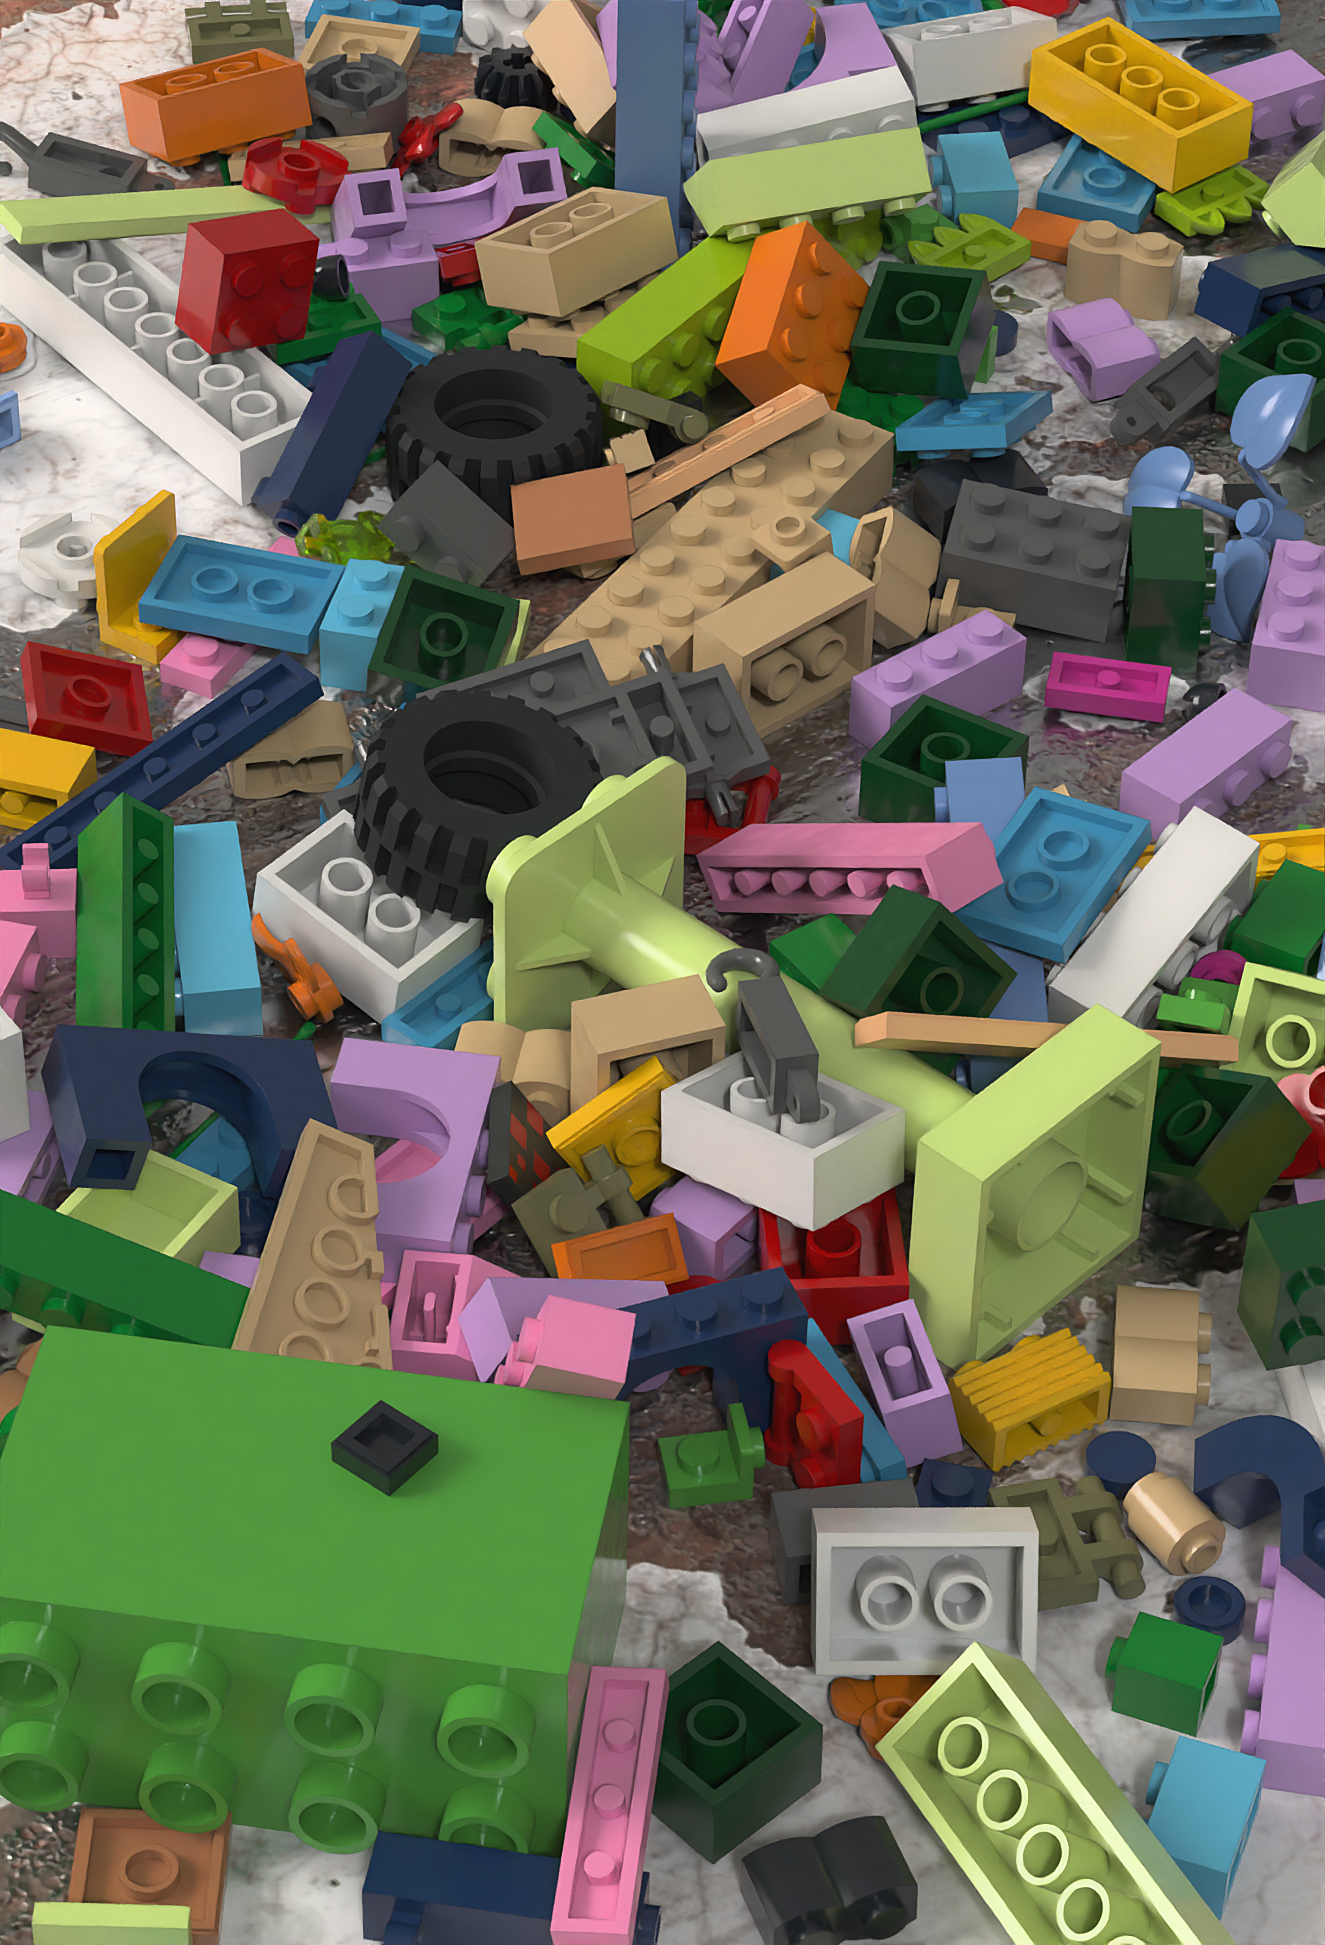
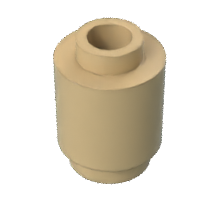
(1174, 1524)

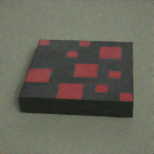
(518, 1146)

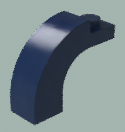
(1264, 1468)

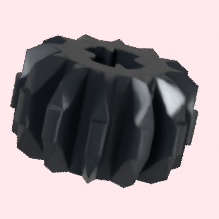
(513, 80)

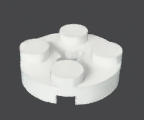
(58, 557)

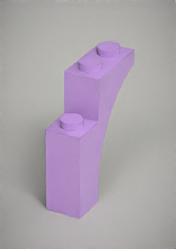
(846, 44)

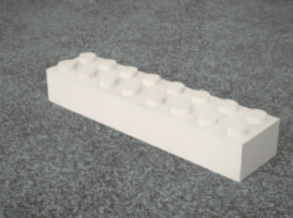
(118, 327)

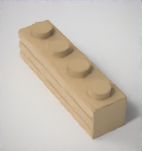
(629, 449)

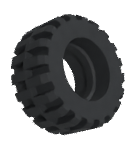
(493, 422)
(473, 751)

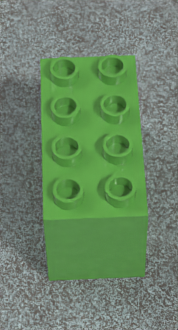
(267, 1637)

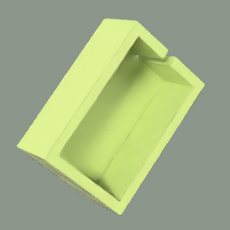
(169, 1211)

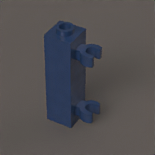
(333, 432)
(469, 1895)

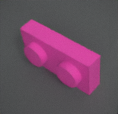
(1107, 687)

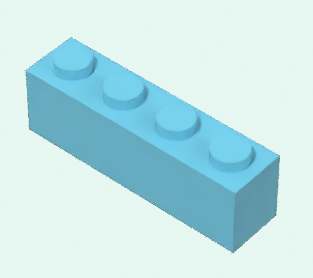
(213, 935)

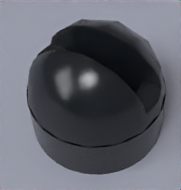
(332, 278)
(1202, 697)

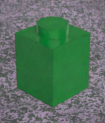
(1164, 1673)

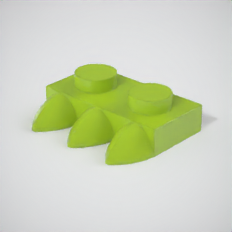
(1213, 201)
(979, 246)

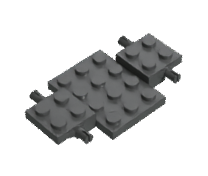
(627, 725)

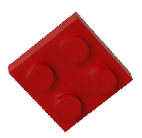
(85, 699)

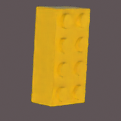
(1140, 104)

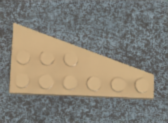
(321, 1261)

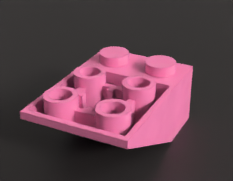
(426, 1311)

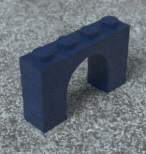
(106, 1073)
(721, 1328)

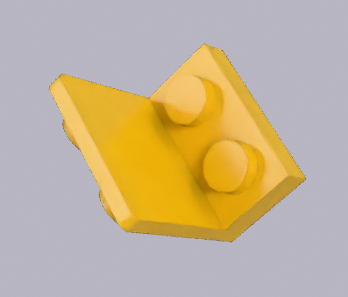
(123, 570)

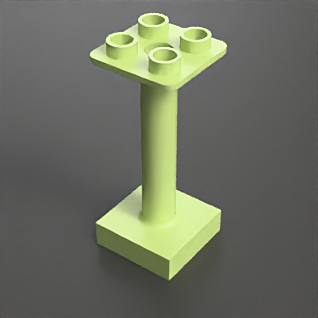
(1011, 1185)

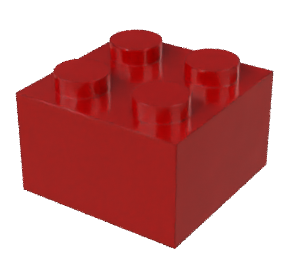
(246, 281)
(843, 1267)

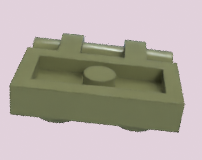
(234, 29)
(640, 407)
(567, 1209)
(1065, 1565)

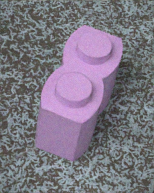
(1100, 347)

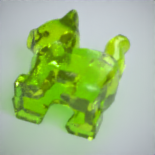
(344, 539)

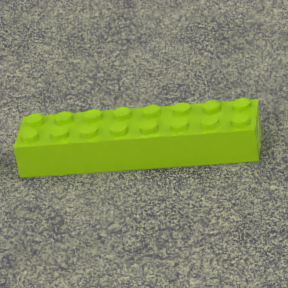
(675, 325)

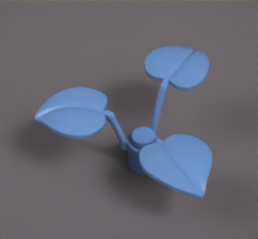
(1263, 428)

